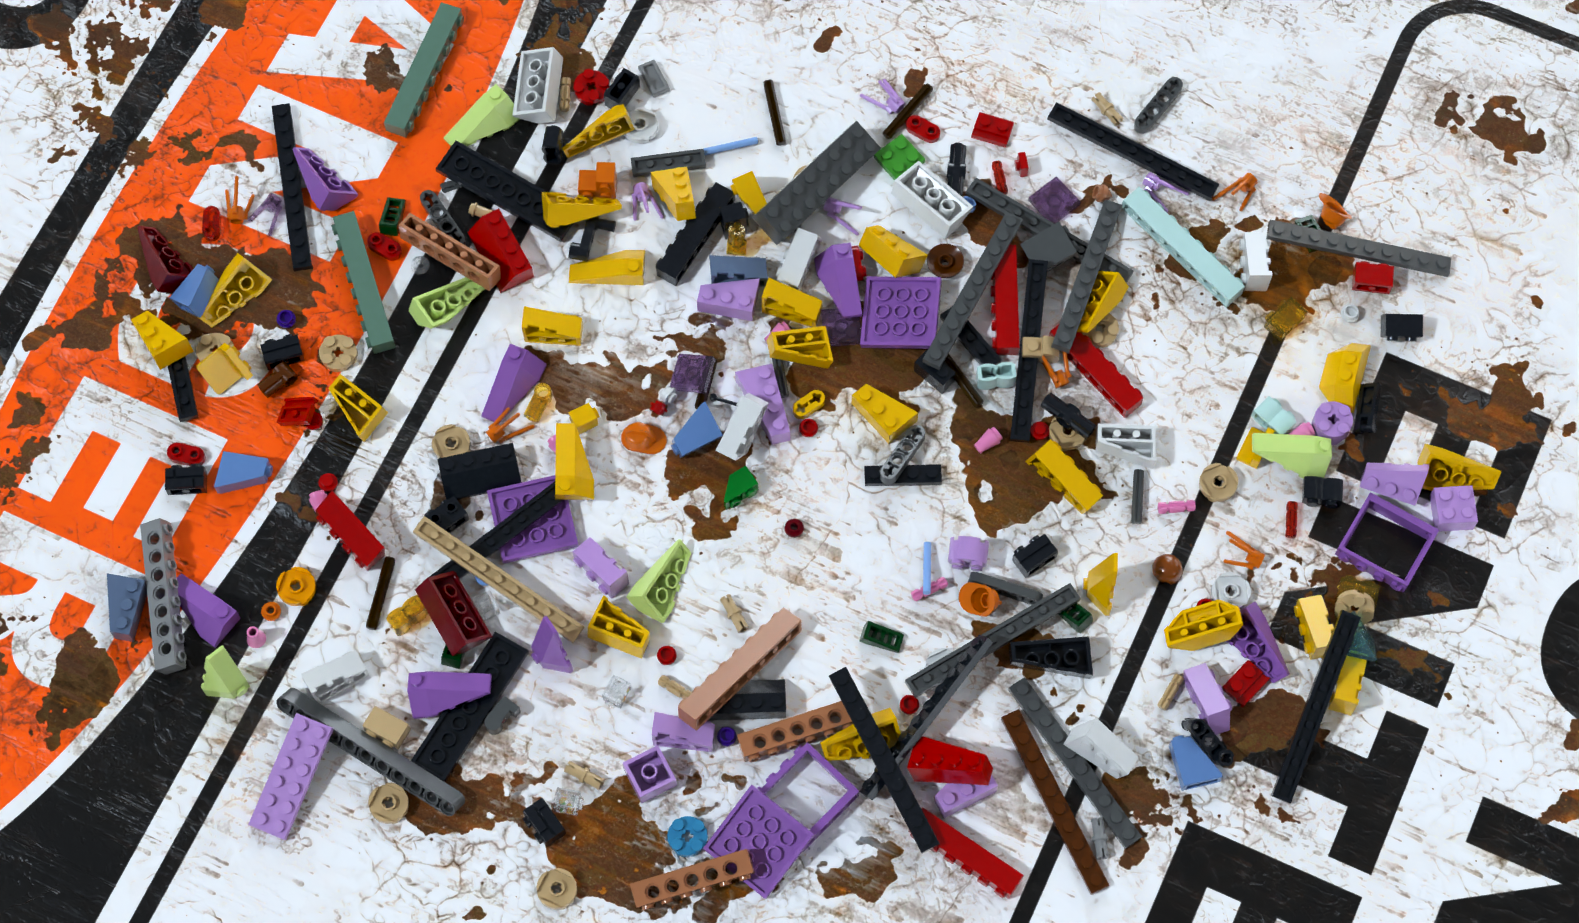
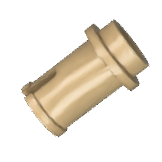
(477, 210)

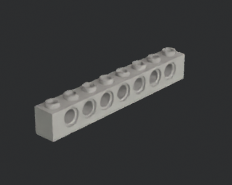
(163, 596)

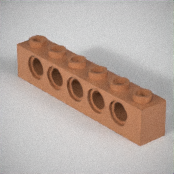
(449, 251)
(785, 727)
(641, 888)

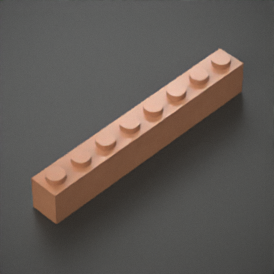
(739, 668)

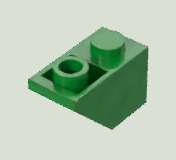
(740, 486)

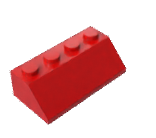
(497, 243)
(350, 531)

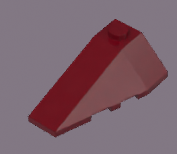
(163, 263)

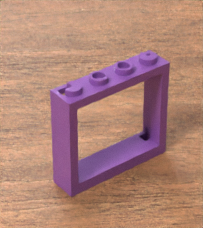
(1400, 517)
(851, 794)

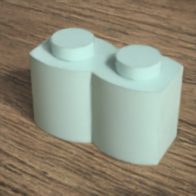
(1000, 375)
(1272, 415)

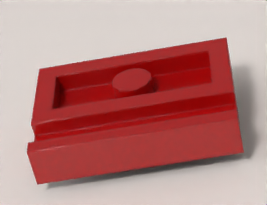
(992, 129)
(297, 411)
(1245, 683)

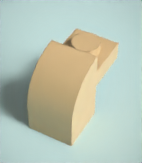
(1037, 347)

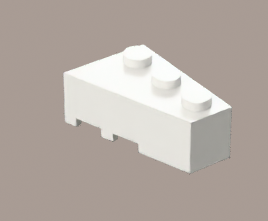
(798, 258)
(1255, 261)
(742, 427)
(1128, 442)
(334, 676)
(1102, 748)

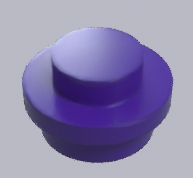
(286, 319)
(726, 736)

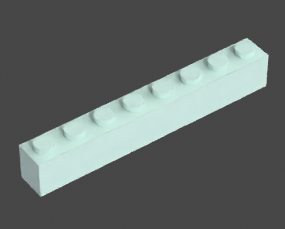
(1183, 247)

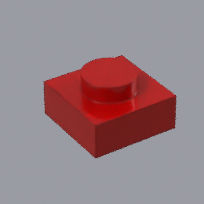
(1021, 164)

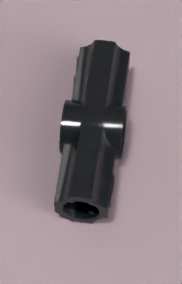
(957, 167)
(1068, 415)

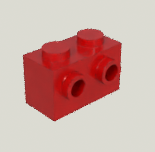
(1373, 277)

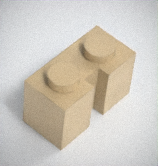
(386, 727)

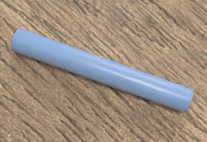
(729, 146)
(927, 568)

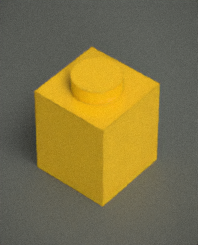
(584, 417)

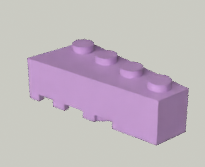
(763, 384)

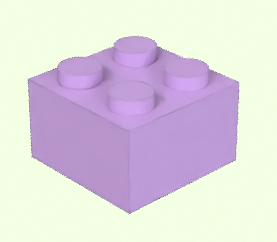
(1453, 508)
(649, 774)

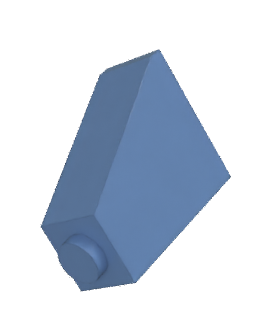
(195, 290)
(697, 432)
(241, 471)
(1192, 764)

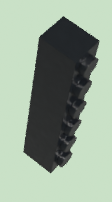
(694, 234)

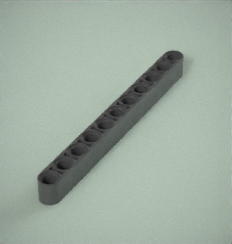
(375, 753)

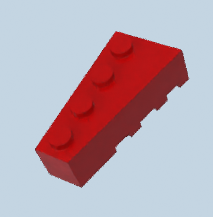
(948, 763)

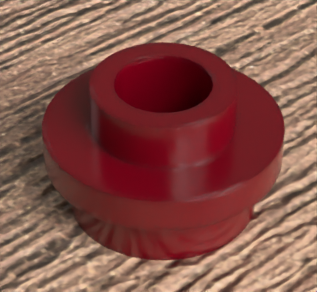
(794, 533)

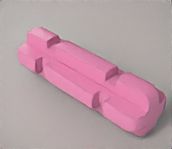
(1176, 506)
(935, 586)

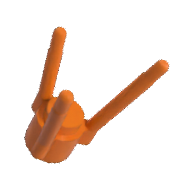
(1244, 184)
(236, 214)
(1058, 377)
(496, 431)
(1253, 557)

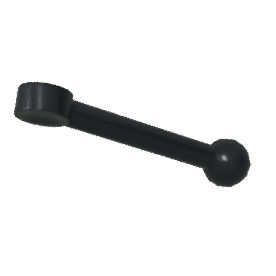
(713, 397)

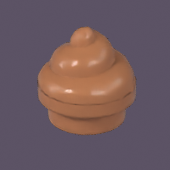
(1101, 193)

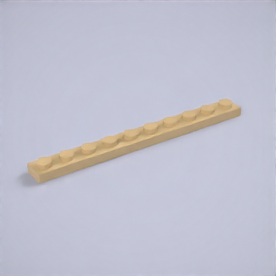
(497, 578)

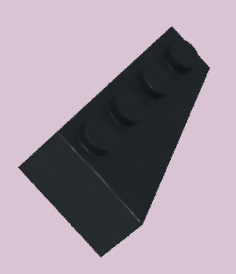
(1057, 656)

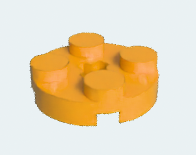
(291, 577)

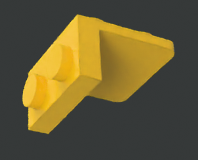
(224, 368)

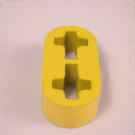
(807, 401)

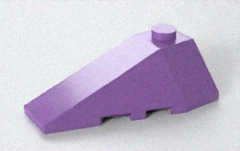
(322, 183)
(515, 377)
(205, 611)
(1258, 643)

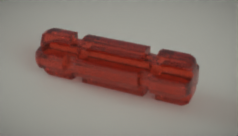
(999, 177)
(1291, 519)

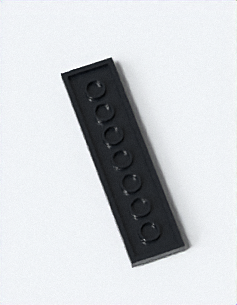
(498, 186)
(458, 726)

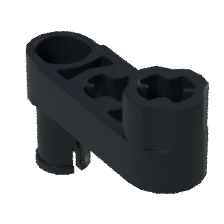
(581, 250)
(1200, 731)

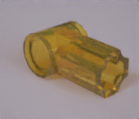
(736, 242)
(538, 404)

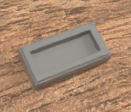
(653, 78)

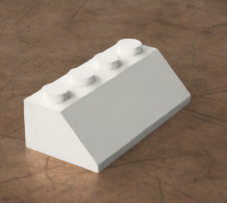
(538, 85)
(931, 199)

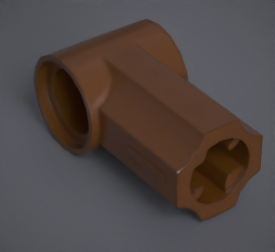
(281, 376)

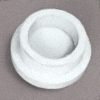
(1350, 313)
(668, 395)

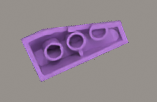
(838, 274)
(548, 648)
(437, 691)

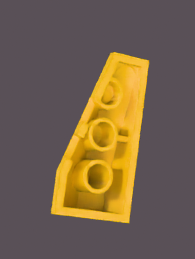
(748, 191)
(565, 210)
(616, 268)
(234, 288)
(572, 468)
(1101, 583)
(848, 743)

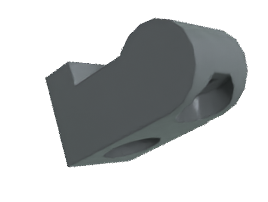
(500, 714)

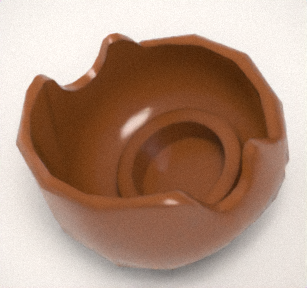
(1167, 569)

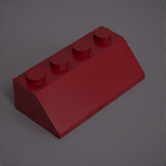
(453, 612)

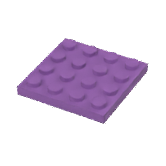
(900, 312)
(547, 535)
(767, 832)

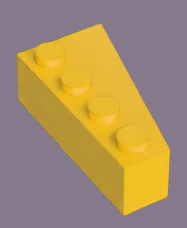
(1065, 476)

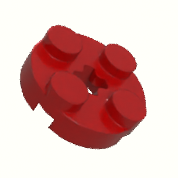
(587, 78)

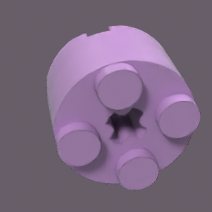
(1333, 413)
(968, 552)

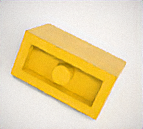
(1245, 454)

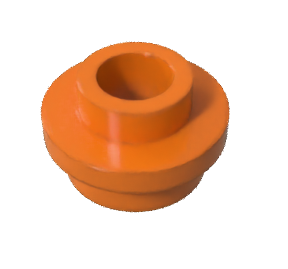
(271, 616)

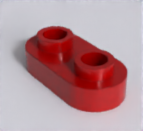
(922, 128)
(383, 245)
(858, 256)
(185, 454)

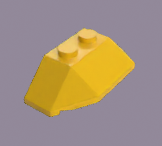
(1344, 374)
(1203, 626)

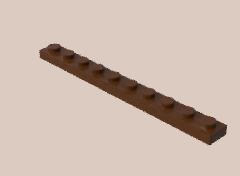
(1055, 802)

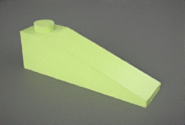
(487, 116)
(443, 303)
(1299, 453)
(657, 587)
(223, 676)

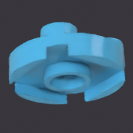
(680, 827)

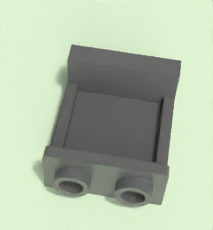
(1051, 245)

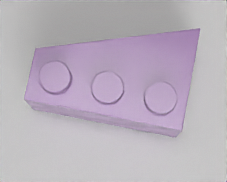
(730, 299)
(1395, 480)
(600, 568)
(1208, 697)
(675, 733)
(959, 796)

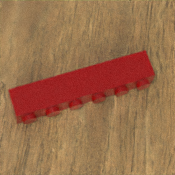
(1005, 305)
(1103, 374)
(973, 858)

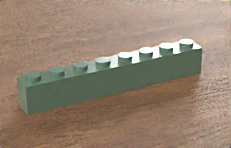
(424, 70)
(363, 281)

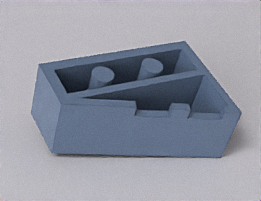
(737, 269)
(125, 605)

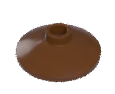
(945, 253)

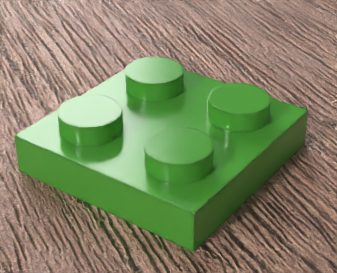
(898, 156)

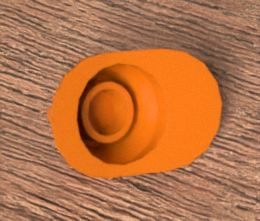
(1332, 211)
(643, 438)
(978, 599)

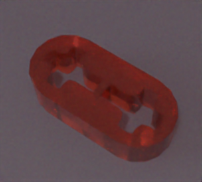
(207, 223)

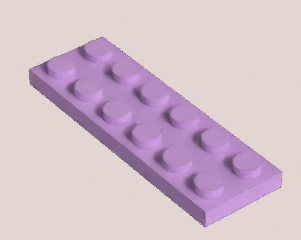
(291, 776)

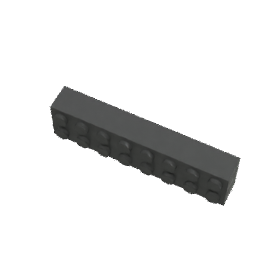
(816, 182)

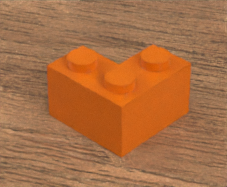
(599, 182)

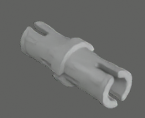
(1100, 838)

